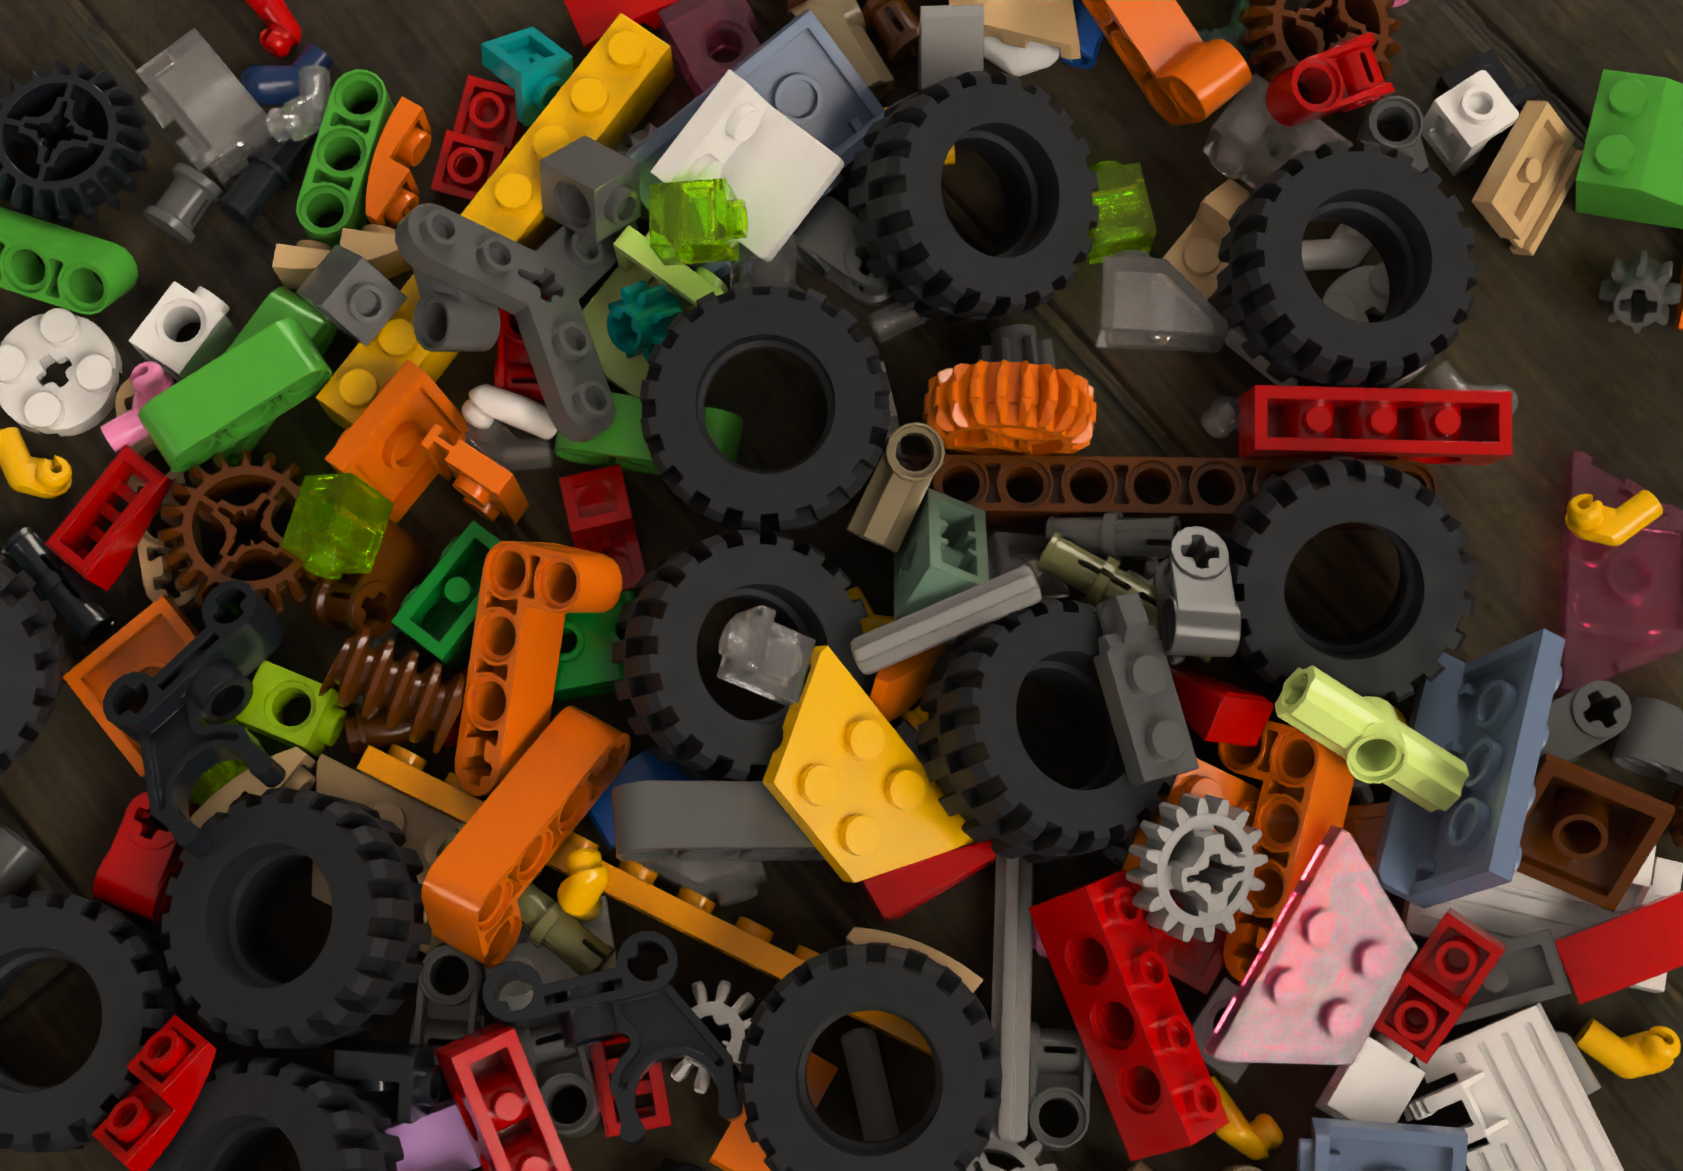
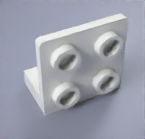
(759, 154)

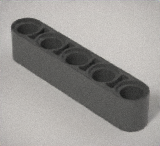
(704, 823)

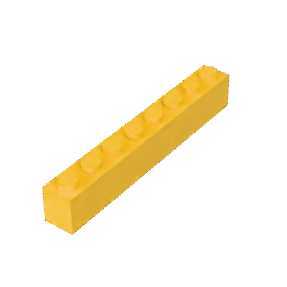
(599, 100)

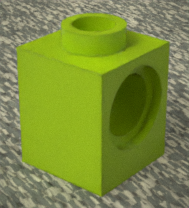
(273, 691)

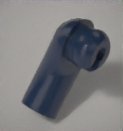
(281, 83)

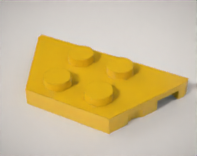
(856, 780)

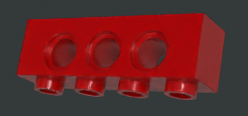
(1376, 424)
(1129, 1017)
(501, 1102)

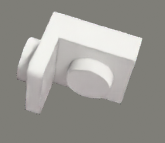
(1466, 119)

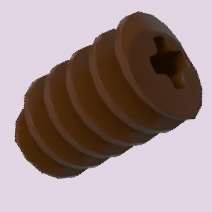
(396, 688)

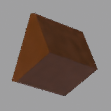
(1588, 832)

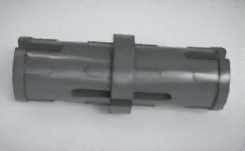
(1117, 535)

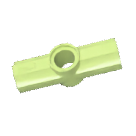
(1347, 723)

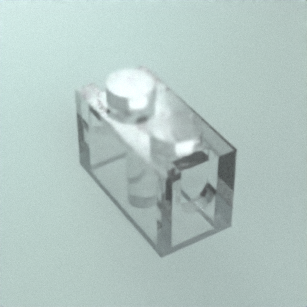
(206, 104)

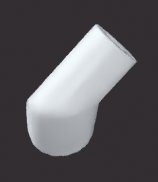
(1018, 60)

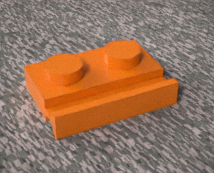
(484, 483)

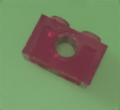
(703, 28)

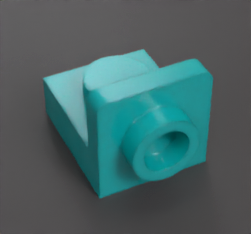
(531, 67)

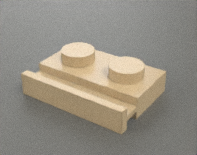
(1529, 178)

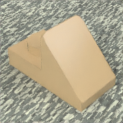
(1198, 247)

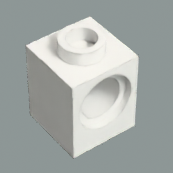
(178, 307)
(1374, 1085)

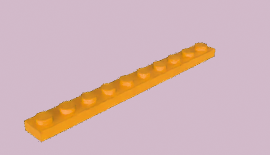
(629, 885)

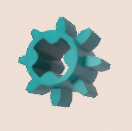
(641, 318)

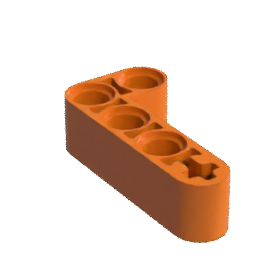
(1169, 59)
(518, 648)
(1289, 794)
(516, 831)

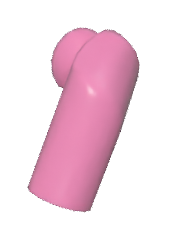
(126, 429)

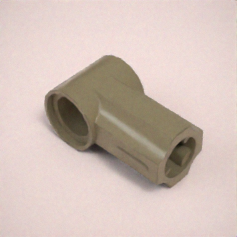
(848, 30)
(894, 492)

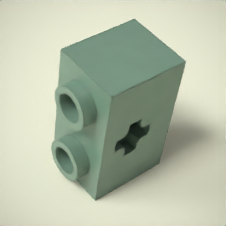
(940, 554)

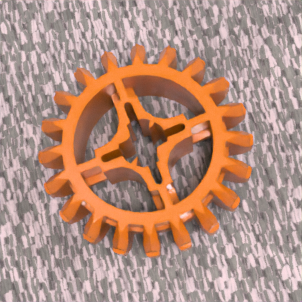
(1010, 409)

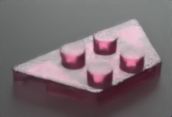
(1621, 600)
(1320, 967)

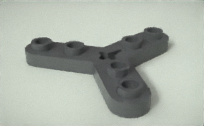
(503, 275)

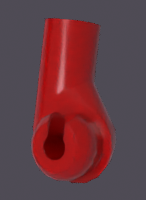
(282, 28)

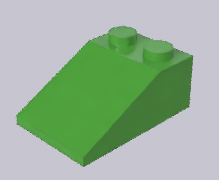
(1634, 151)

